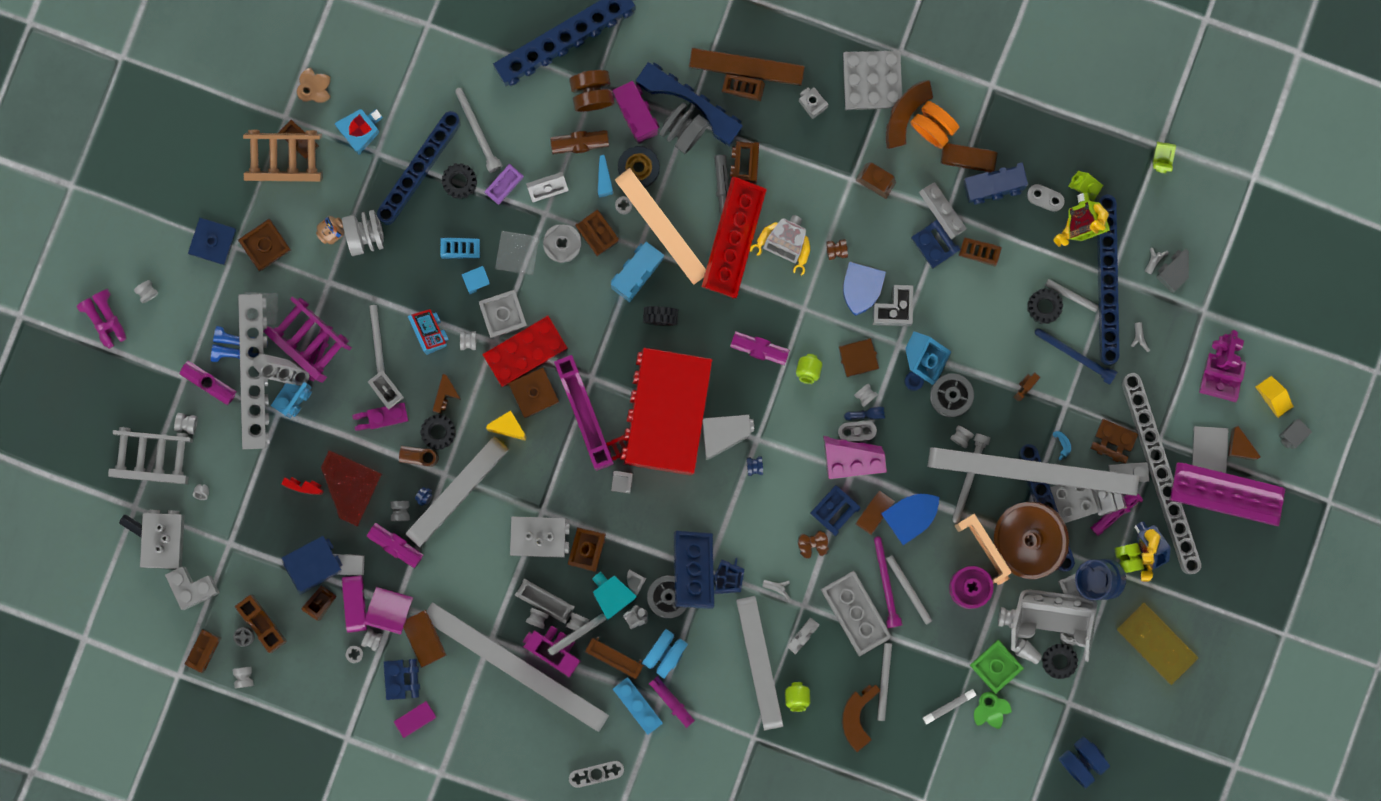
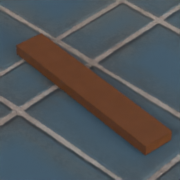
(746, 66)

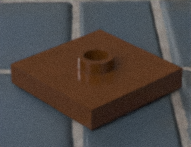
(264, 245)
(533, 392)

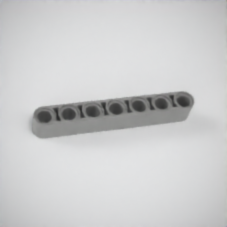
(457, 491)
(759, 663)

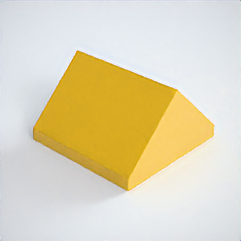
(507, 426)

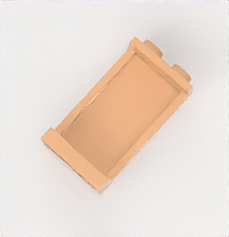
(988, 547)

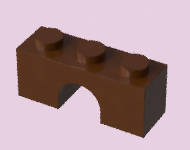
(261, 623)

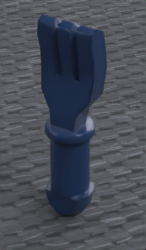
(872, 413)

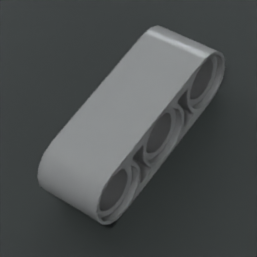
(280, 369)

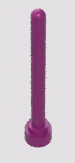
(893, 618)

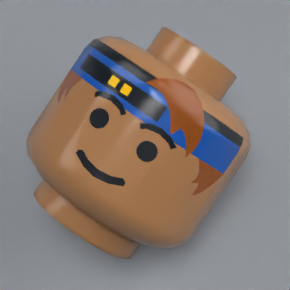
(330, 230)

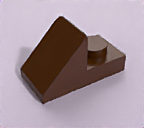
(445, 389)

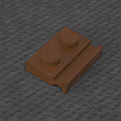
(597, 233)
(1026, 384)

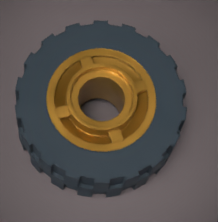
(644, 156)

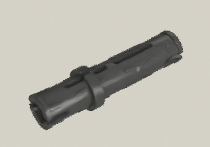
(722, 180)

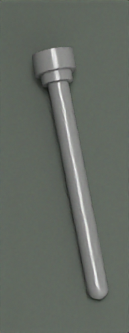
(493, 164)
(980, 442)

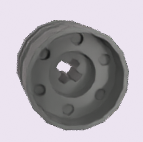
(683, 128)

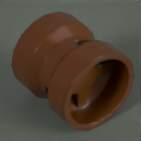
(838, 249)

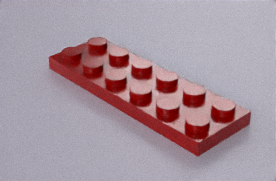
(734, 237)

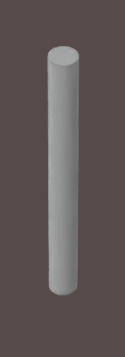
(377, 338)
(909, 590)
(576, 634)
(884, 681)

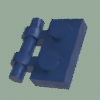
(395, 679)

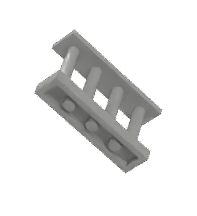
(158, 473)

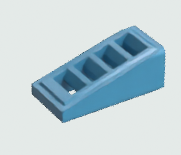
(604, 181)
(452, 254)

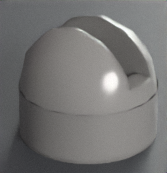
(201, 492)

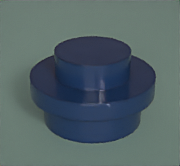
(424, 496)

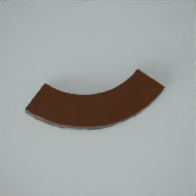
(903, 111)

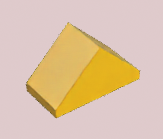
(1275, 396)

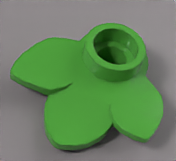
(991, 713)

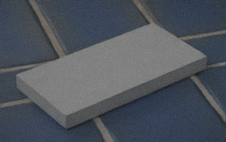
(856, 613)

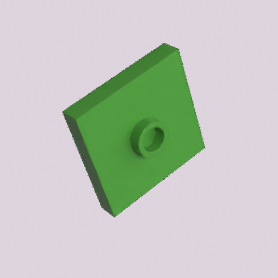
(996, 666)

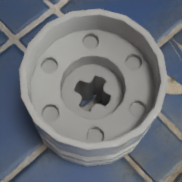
(363, 233)

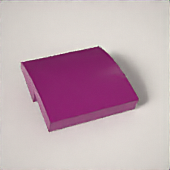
(1223, 381)
(388, 610)

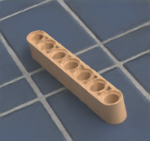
(661, 226)

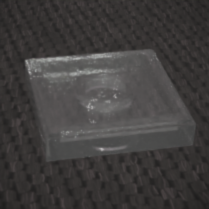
(517, 252)

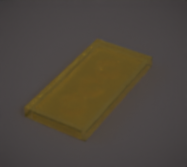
(1157, 643)

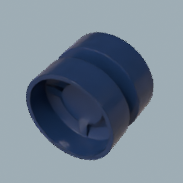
(1100, 579)
(1089, 758)

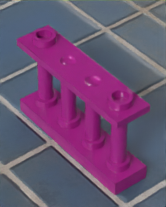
(290, 345)

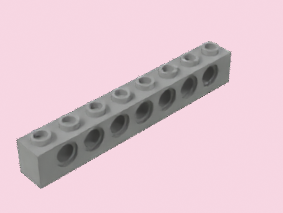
(251, 440)

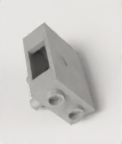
(539, 537)

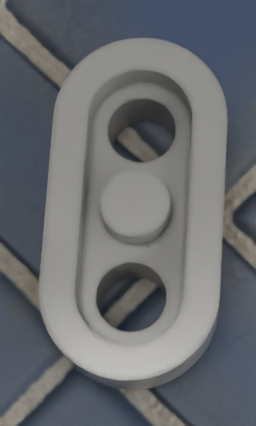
(1046, 197)
(857, 431)

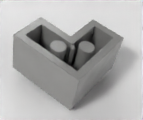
(899, 312)
(189, 592)

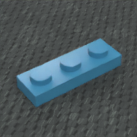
(637, 706)

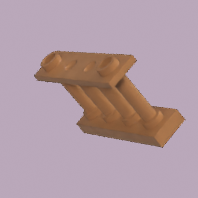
(273, 172)

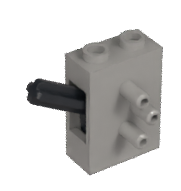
(160, 538)

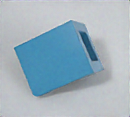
(475, 279)

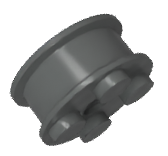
(952, 406)
(657, 600)

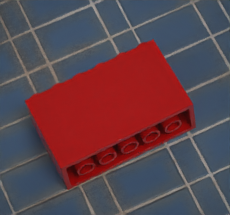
(666, 411)

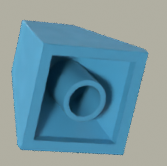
(926, 357)

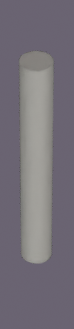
(1071, 295)

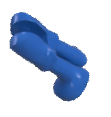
(218, 351)

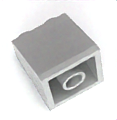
(725, 432)

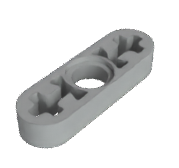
(611, 775)

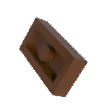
(301, 144)

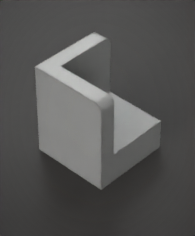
(622, 482)

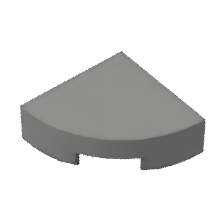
(635, 581)

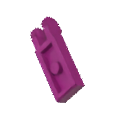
(382, 417)

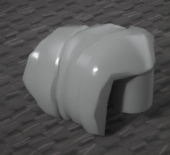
(636, 616)

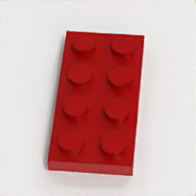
(525, 351)

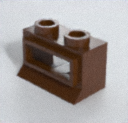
(753, 163)

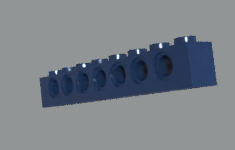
(553, 36)

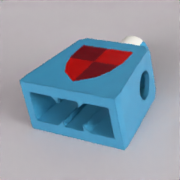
(359, 128)

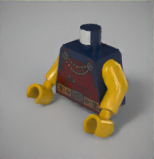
(1154, 549)

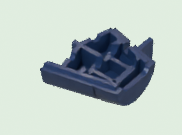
(728, 578)

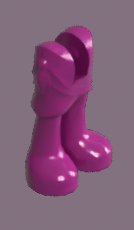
(103, 328)

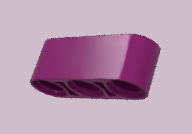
(354, 603)

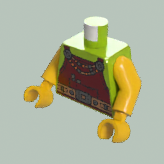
(1084, 221)

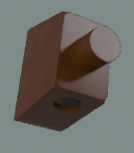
(876, 179)

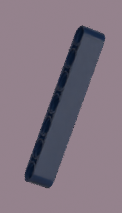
(417, 177)
(1047, 497)

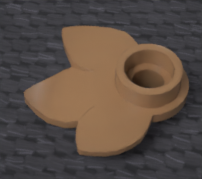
(315, 84)

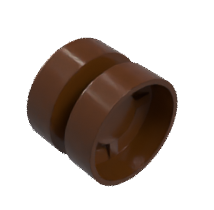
(591, 87)

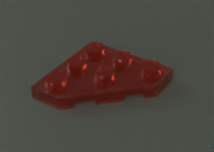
(349, 486)

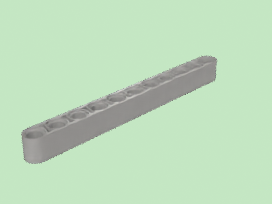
(1162, 463)
(1033, 471)
(516, 667)

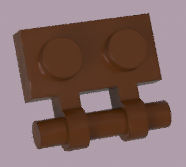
(1115, 435)

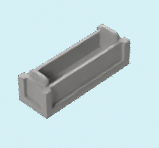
(545, 601)

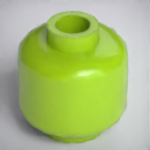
(809, 368)
(797, 697)

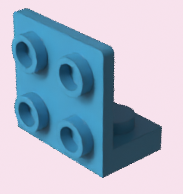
(290, 399)

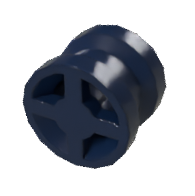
(754, 466)

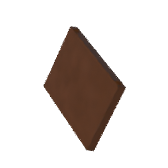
(424, 639)

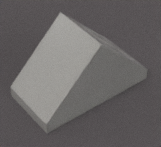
(385, 389)

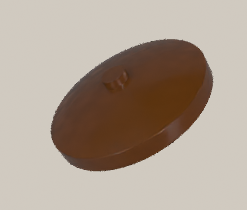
(1031, 539)

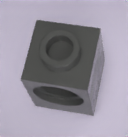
(1294, 434)

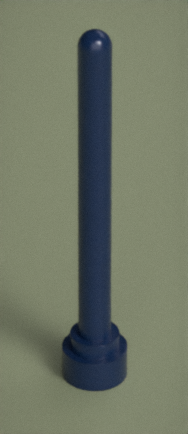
(1106, 374)

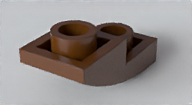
(872, 515)

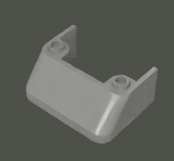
(1055, 613)

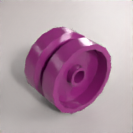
(982, 587)

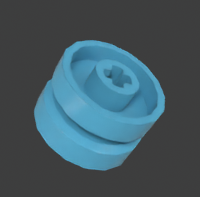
(666, 654)

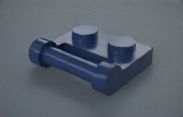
(931, 248)
(829, 507)

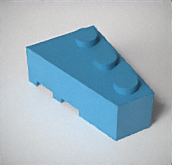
(636, 271)

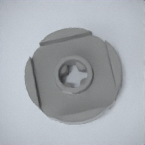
(562, 232)
(803, 635)

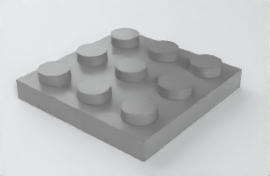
(872, 79)

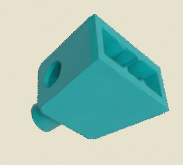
(611, 594)

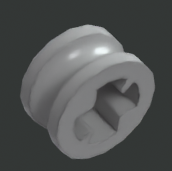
(619, 201)
(359, 657)

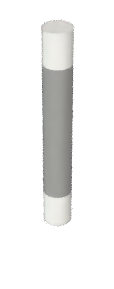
(949, 706)

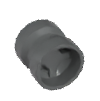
(400, 510)

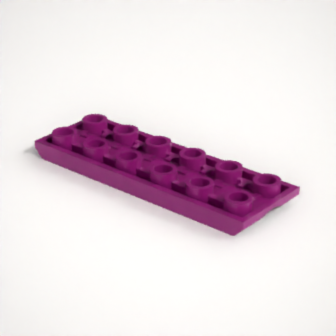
(1227, 494)

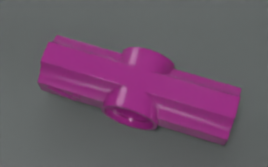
(759, 348)
(217, 389)
(395, 545)

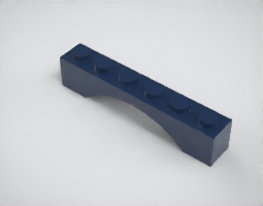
(657, 82)

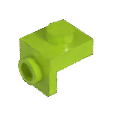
(1163, 157)
(1086, 183)

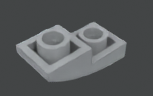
(351, 564)

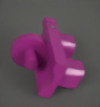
(1226, 347)

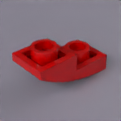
(307, 488)

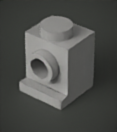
(812, 109)

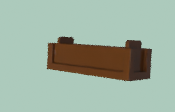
(614, 658)

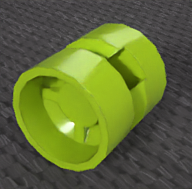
(1134, 563)

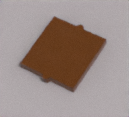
(858, 357)

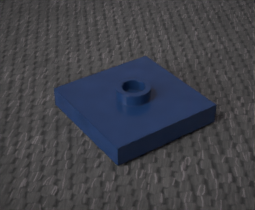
(212, 241)

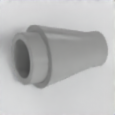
(1027, 651)

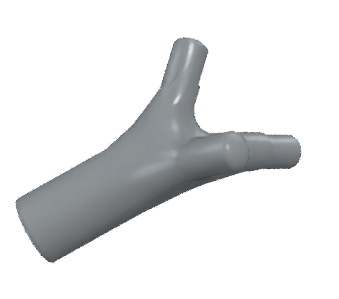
(1155, 258)
(1139, 337)
(779, 587)

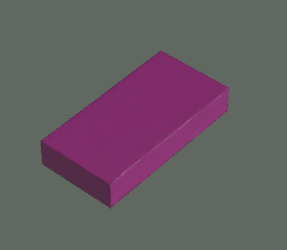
(415, 719)

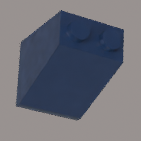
(312, 564)

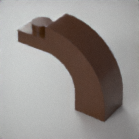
(851, 717)

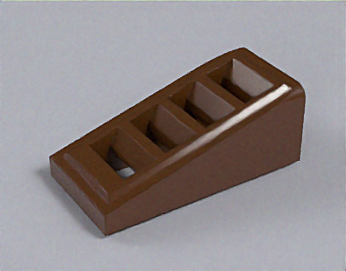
(759, 89)
(997, 249)

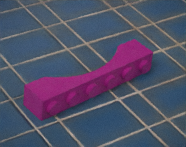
(584, 413)

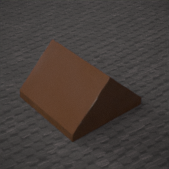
(586, 549)

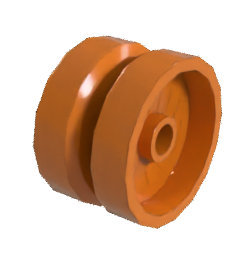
(934, 124)

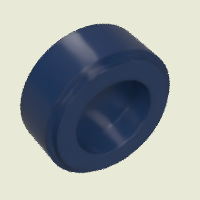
(913, 381)

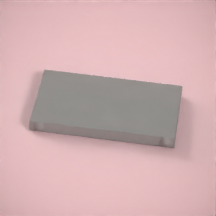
(1210, 448)

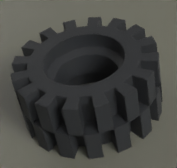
(459, 192)
(660, 316)
(1045, 317)
(430, 423)
(1071, 661)

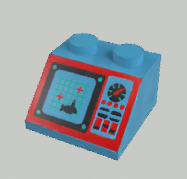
(427, 331)

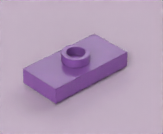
(504, 184)

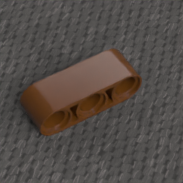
(969, 157)

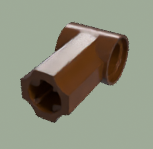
(416, 456)

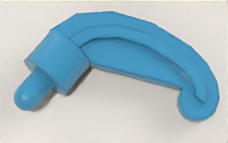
(1065, 444)

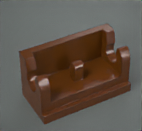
(202, 651)

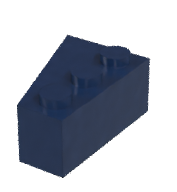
(995, 184)

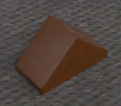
(1241, 446)
(319, 603)

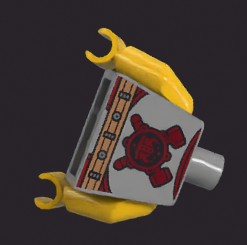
(786, 240)

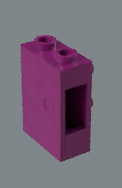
(561, 660)

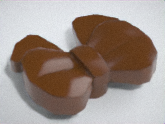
(819, 541)

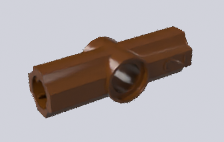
(579, 142)

